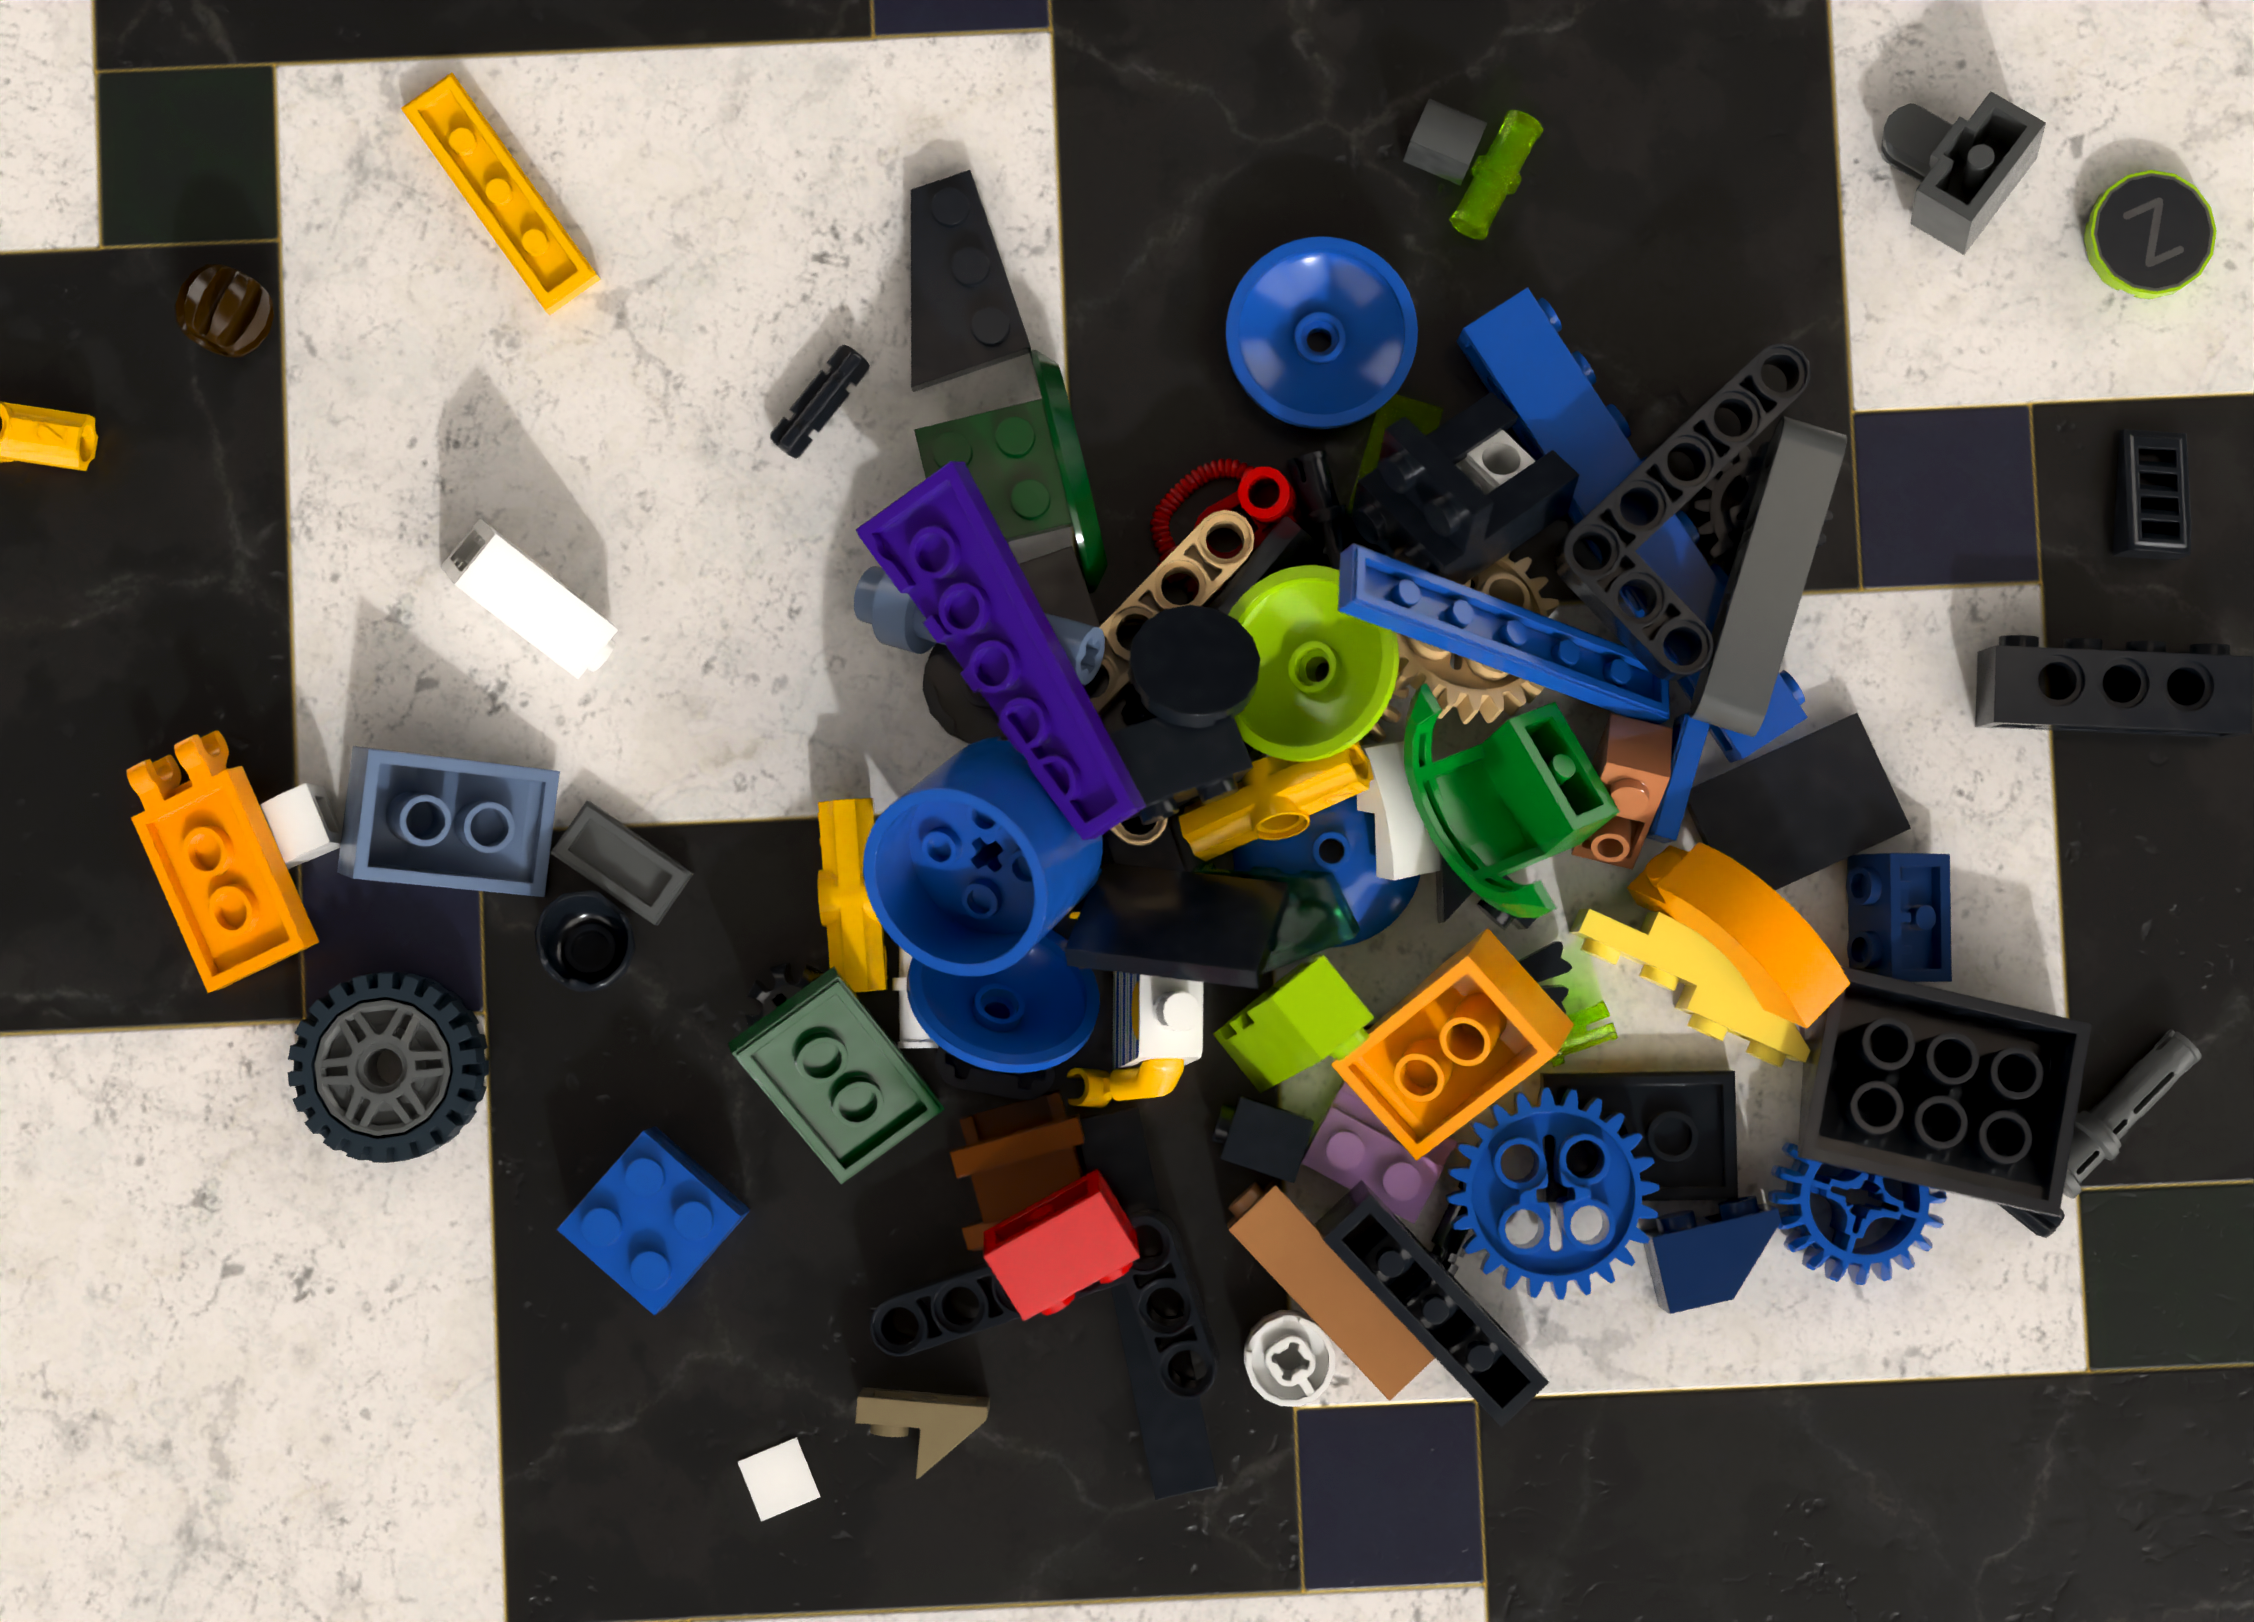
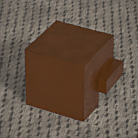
(1019, 1154)

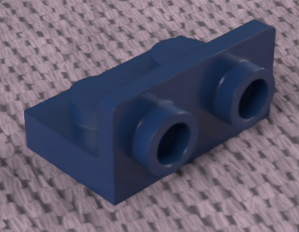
(1900, 915)

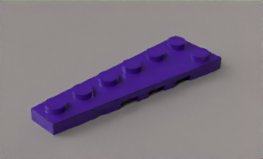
(975, 600)

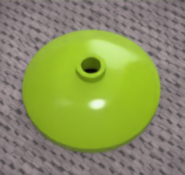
(1295, 630)

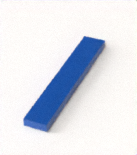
(1498, 634)

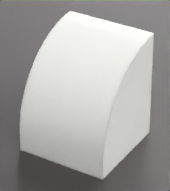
(302, 823)

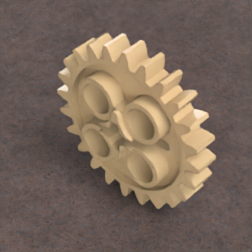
(1472, 684)

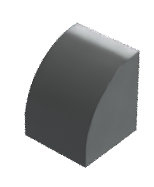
(1444, 141)

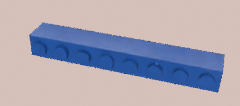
(1558, 410)

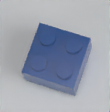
(653, 1219)

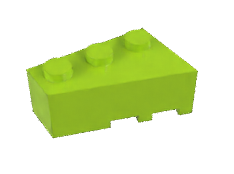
(1296, 1024)

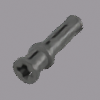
(2100, 1130)

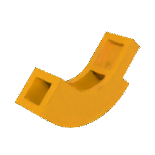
(1749, 924)

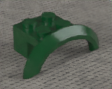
(1026, 466)

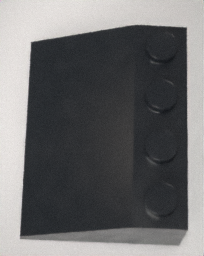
(1943, 1091)

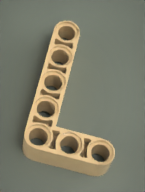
(1147, 600)

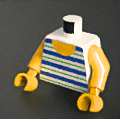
(1153, 1038)

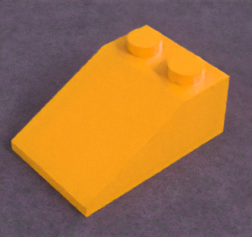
(1455, 1045)

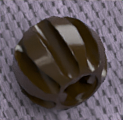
(224, 310)

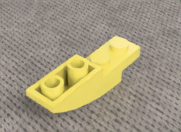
(1713, 987)

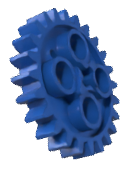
(1611, 1187)

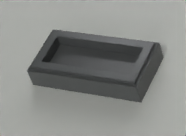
(622, 863)

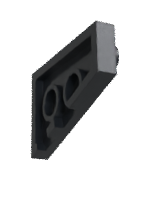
(958, 286)

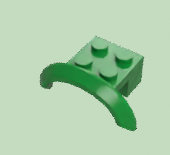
(1505, 800)

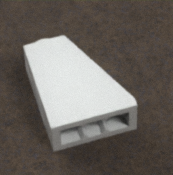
(530, 600)

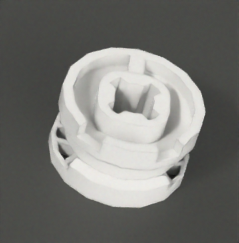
(1289, 1358)

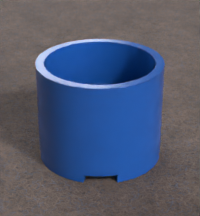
(976, 863)

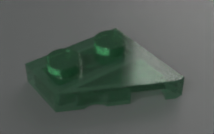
(1314, 916)

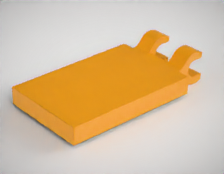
(218, 863)

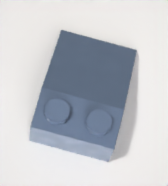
(447, 822)

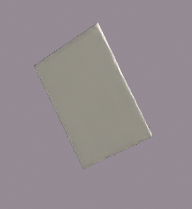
(779, 1479)

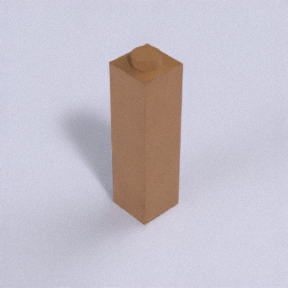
(1326, 1288)

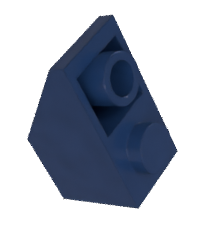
(1707, 1256)

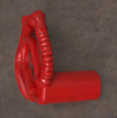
(1262, 494)

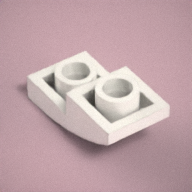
(1400, 834)

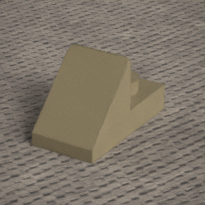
(941, 1418)

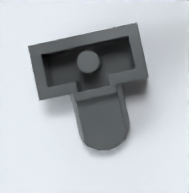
(1961, 166)

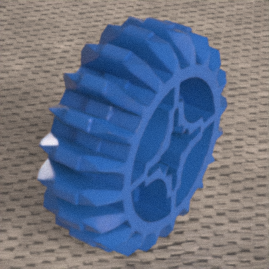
(1850, 1225)

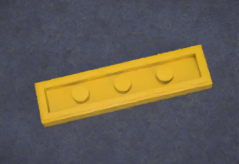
(500, 193)

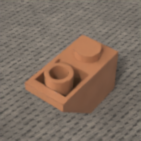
(1635, 769)

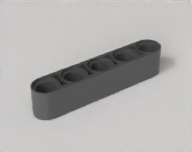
(1768, 576)

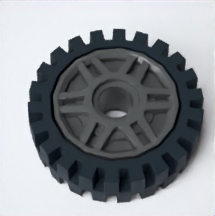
(340, 1077)

